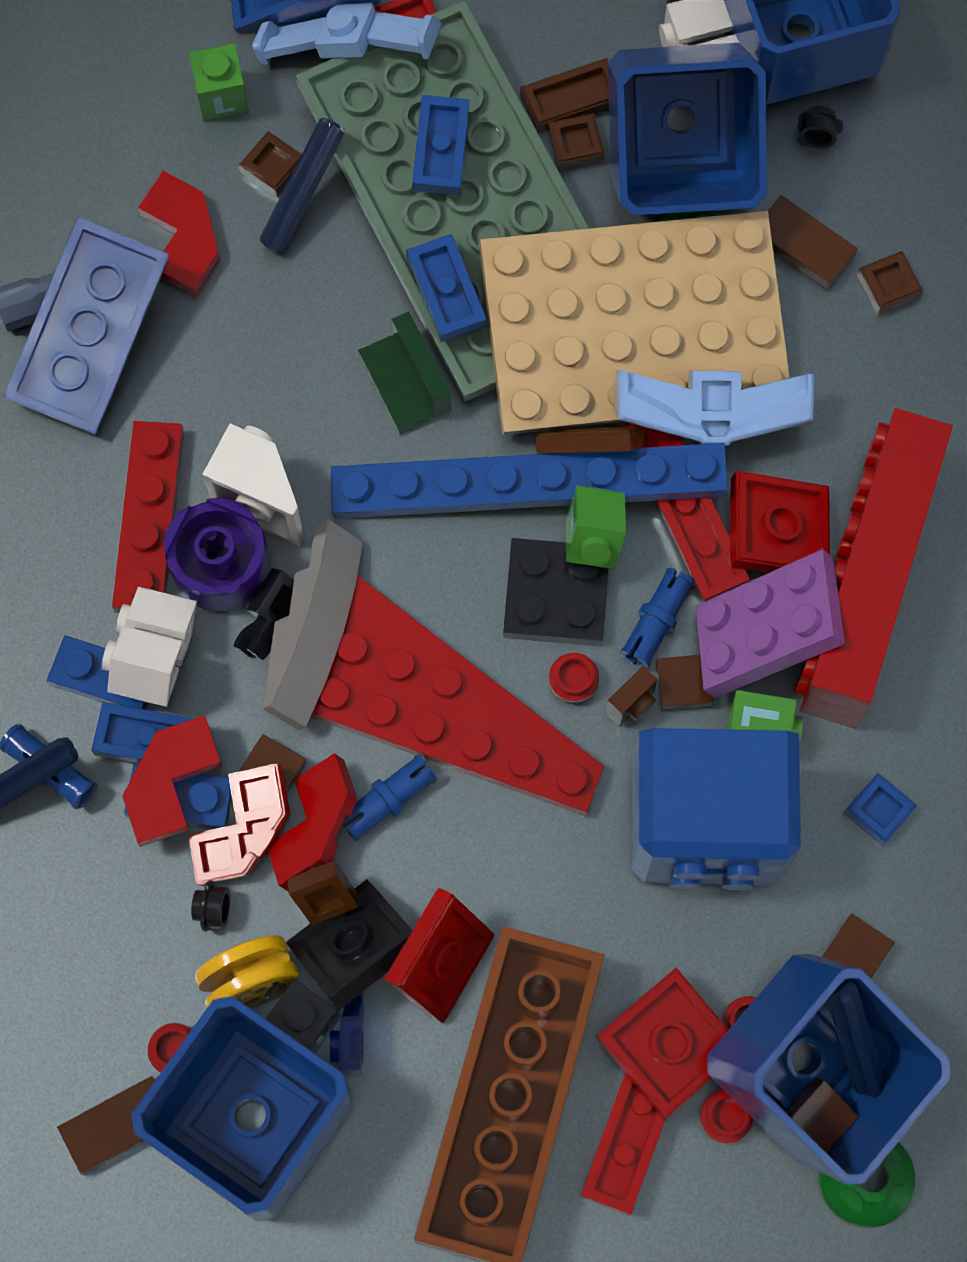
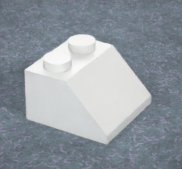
(251, 473)

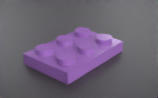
(769, 624)

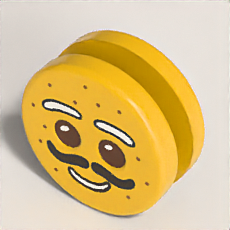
(249, 972)

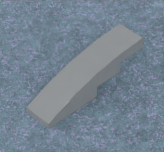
(310, 635)

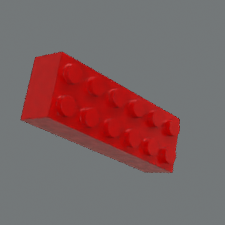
(875, 564)

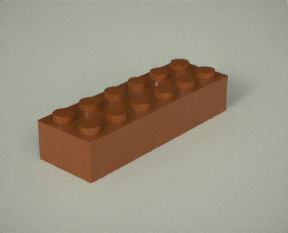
(509, 1098)

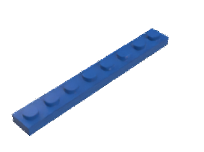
(526, 480)

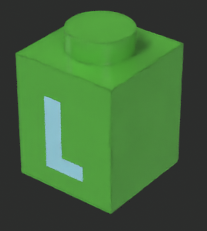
(219, 82)
(595, 527)
(763, 712)

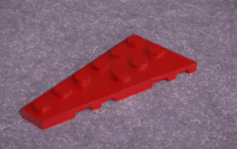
(426, 699)

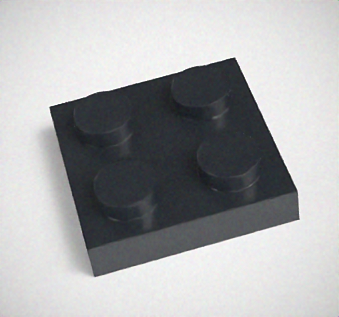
(553, 597)
(353, 947)

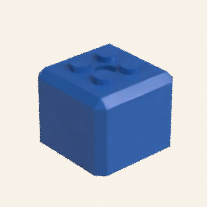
(845, 45)
(714, 160)
(715, 806)
(793, 1009)
(216, 1069)

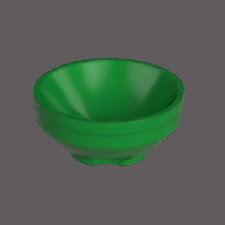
(872, 1208)

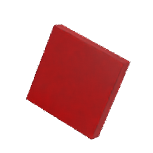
(776, 521)
(440, 955)
(665, 1042)

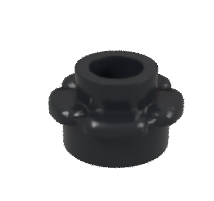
(819, 127)
(211, 906)

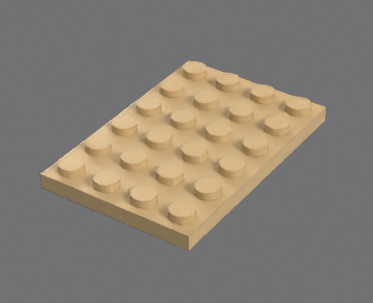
(628, 300)

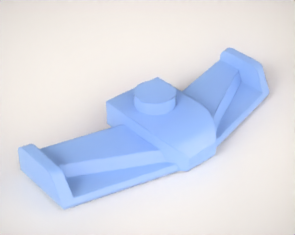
(347, 34)
(715, 405)

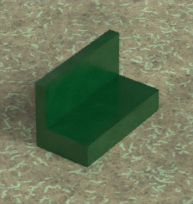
(406, 376)

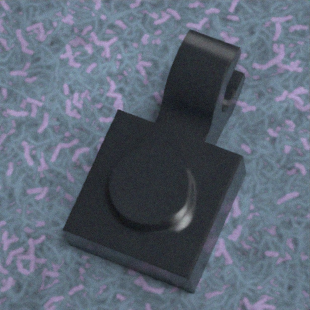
(268, 605)

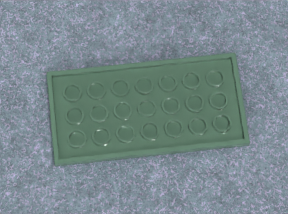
(506, 175)

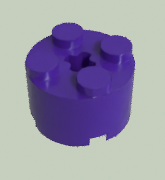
(205, 531)

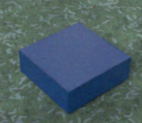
(880, 809)

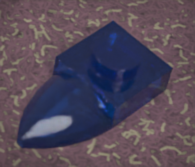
(348, 1042)

